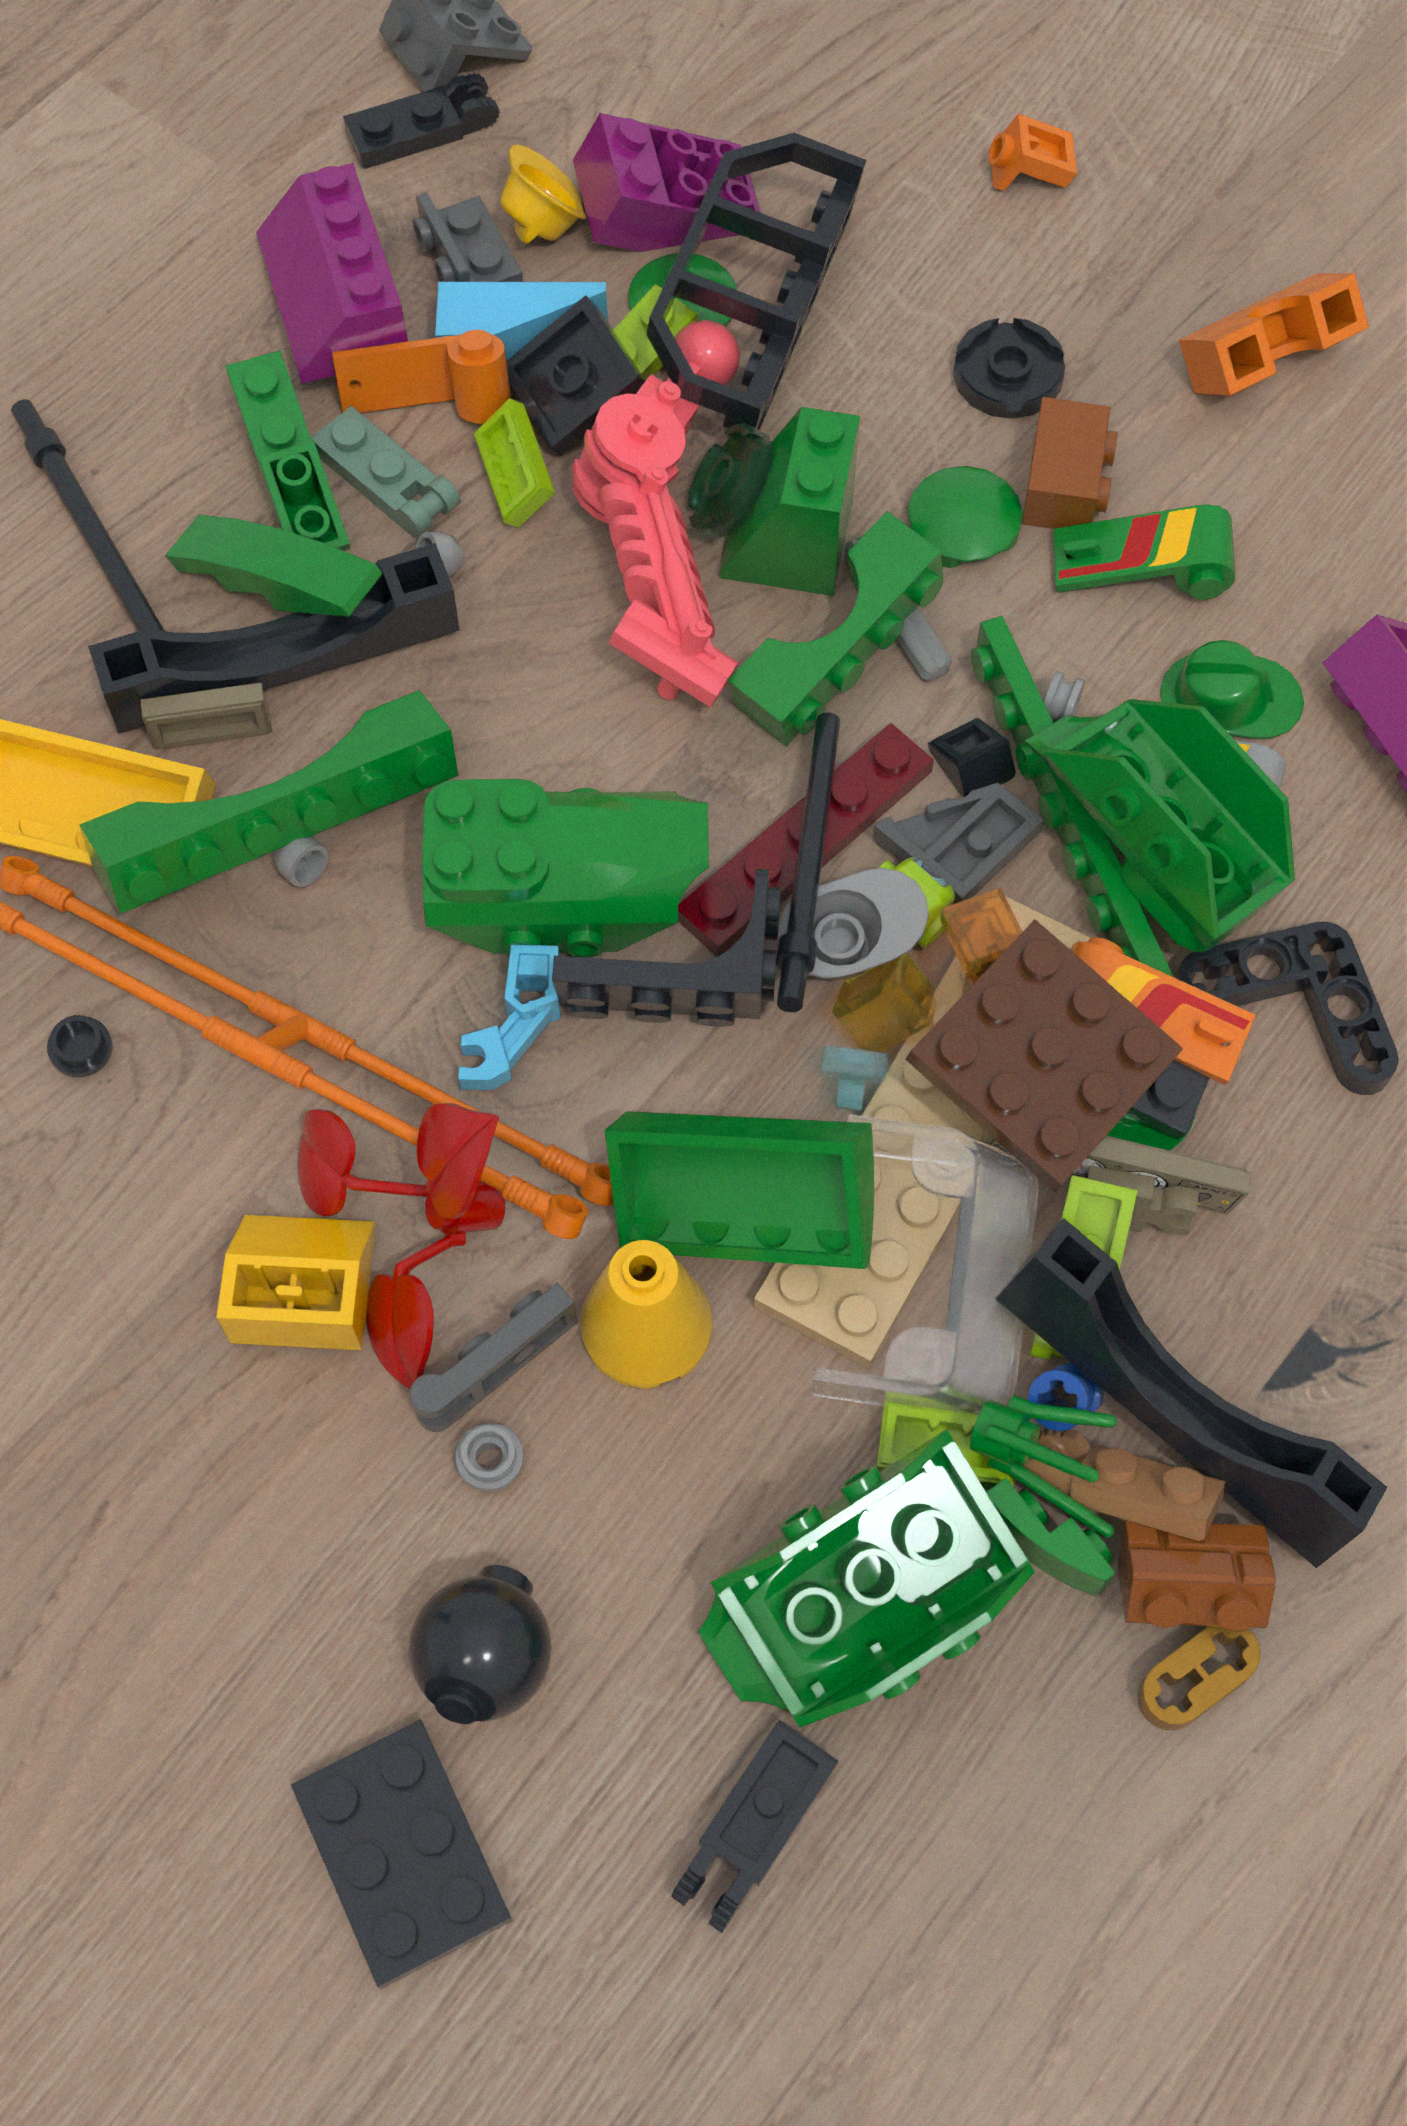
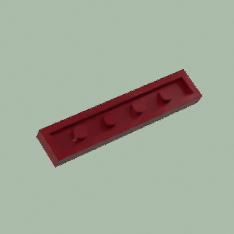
(859, 796)

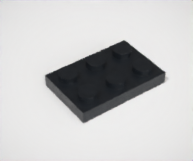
(401, 1854)

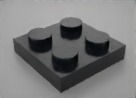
(571, 374)

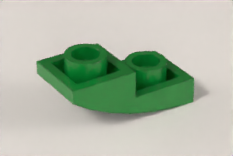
(1065, 1553)

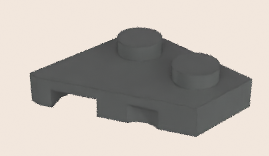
(964, 837)

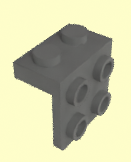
(438, 34)

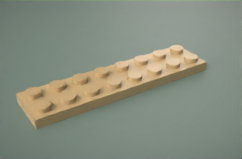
(859, 1307)

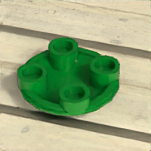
(966, 514)

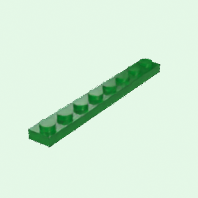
(1086, 847)

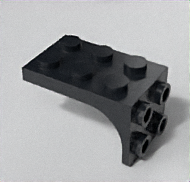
(712, 989)

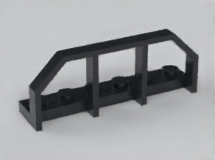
(798, 291)

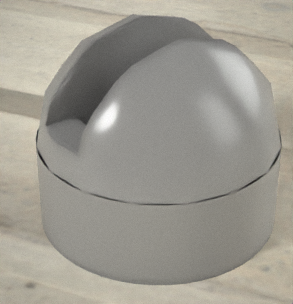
(448, 547)
(309, 869)

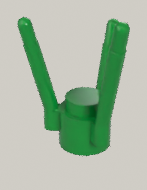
(1010, 1438)

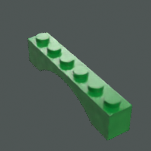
(169, 846)

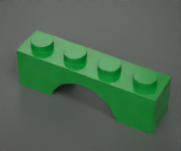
(791, 683)

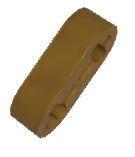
(1208, 1689)

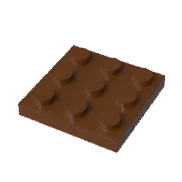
(1044, 1055)

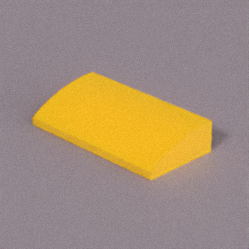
(63, 781)

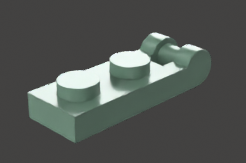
(384, 472)

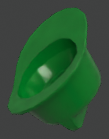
(1238, 689)

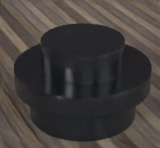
(79, 1046)

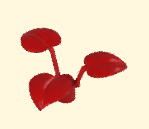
(452, 1156)

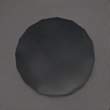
(1008, 367)

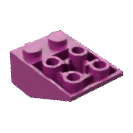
(649, 181)

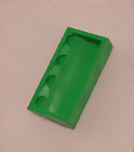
(744, 1187)

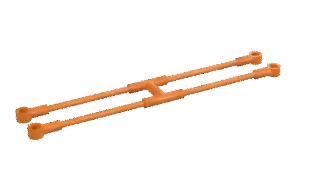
(560, 1212)

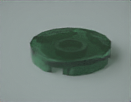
(730, 480)

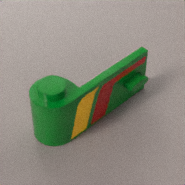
(1180, 542)

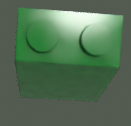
(804, 510)

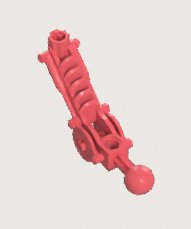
(624, 483)

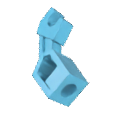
(528, 970)

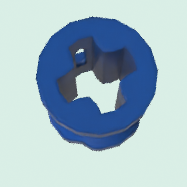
(1075, 1382)

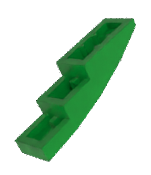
(270, 561)

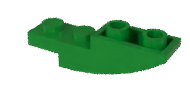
(285, 450)

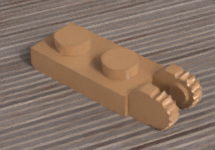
(1134, 1487)

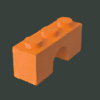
(1295, 319)

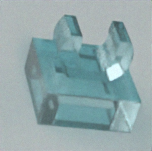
(854, 1070)

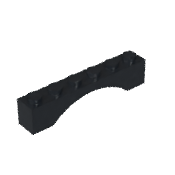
(402, 608)
(1288, 1481)

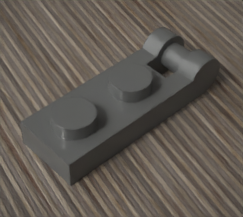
(493, 1358)

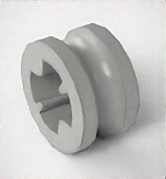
(1063, 696)

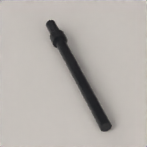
(49, 454)
(797, 947)

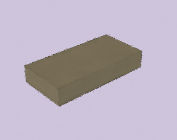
(206, 716)

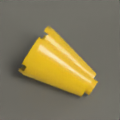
(646, 1317)

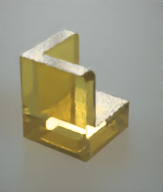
(886, 1004)

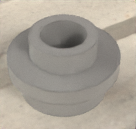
(483, 1438)

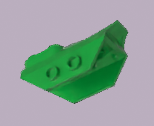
(1185, 809)
(557, 866)
(866, 1588)

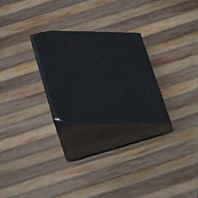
(974, 756)

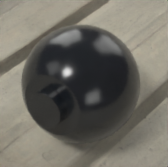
(481, 1646)

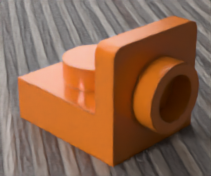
(1034, 150)

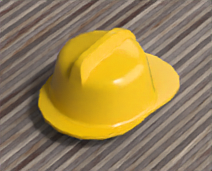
(539, 196)

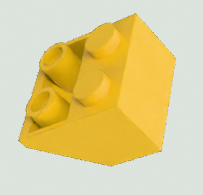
(297, 1282)

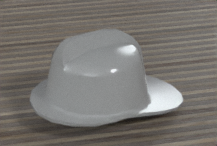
(864, 922)

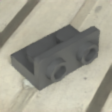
(464, 242)

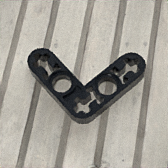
(1307, 974)

